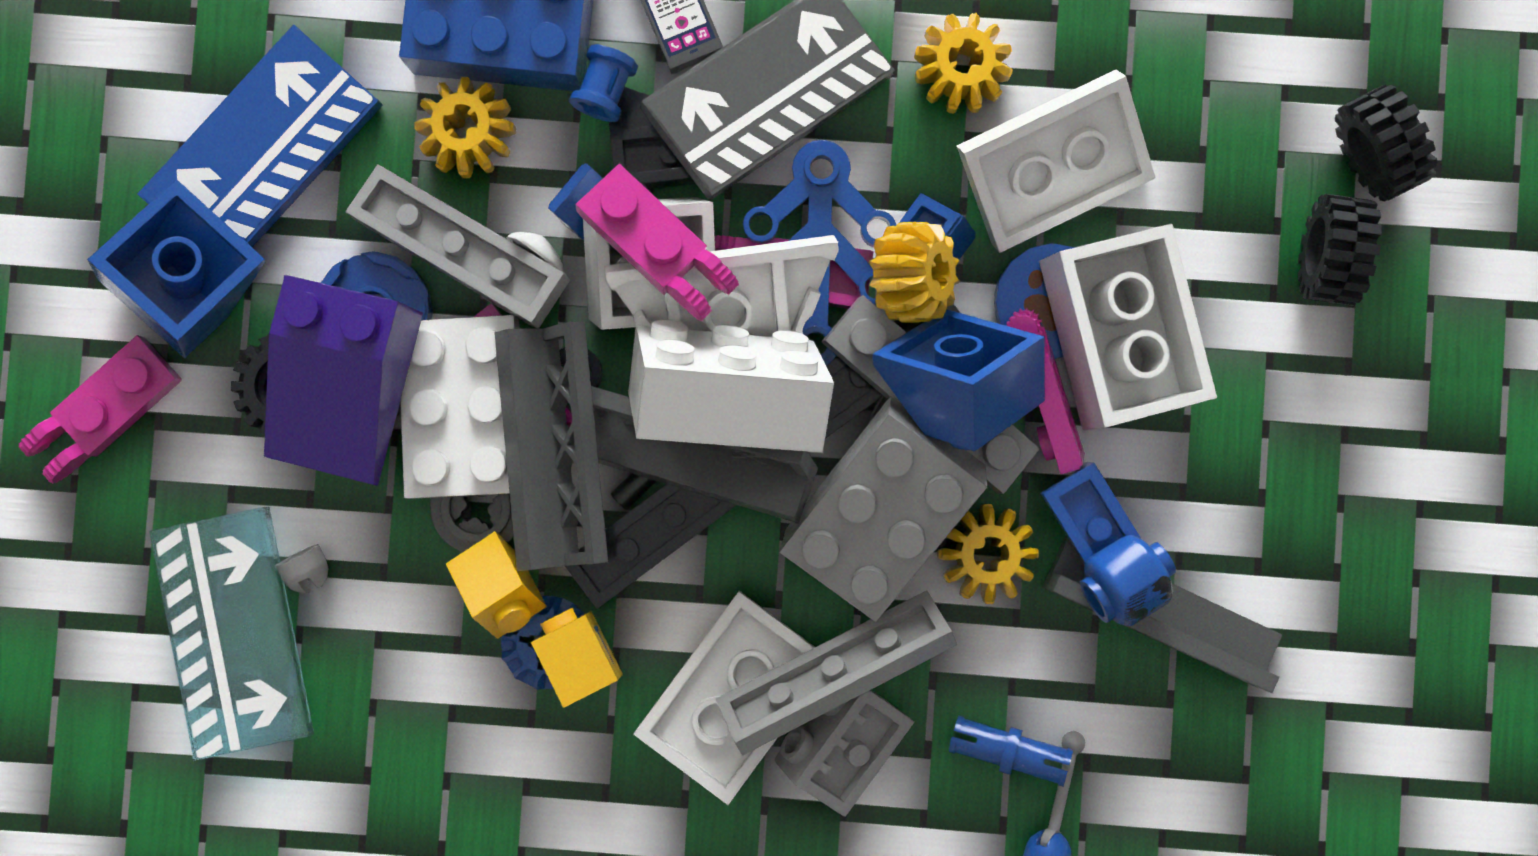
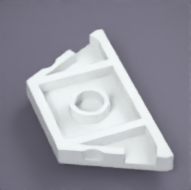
(773, 294)

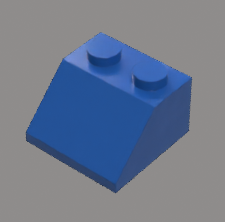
(177, 267)
(965, 377)

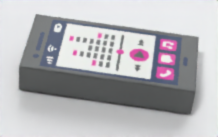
(682, 31)

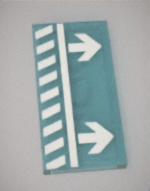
(231, 633)

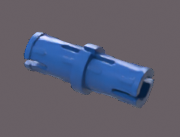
(1010, 750)

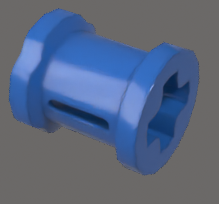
(603, 83)

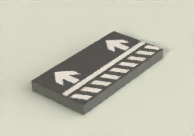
(766, 91)

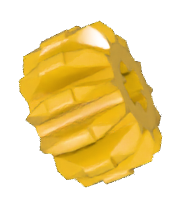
(941, 62)
(451, 114)
(914, 272)
(1000, 568)

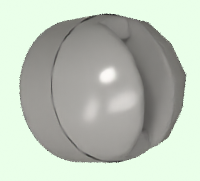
(304, 565)

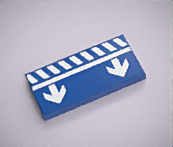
(269, 137)

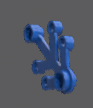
(819, 223)

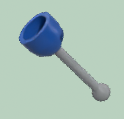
(1050, 840)

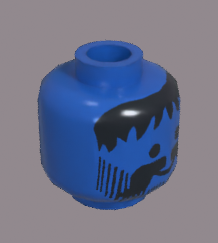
(1128, 580)

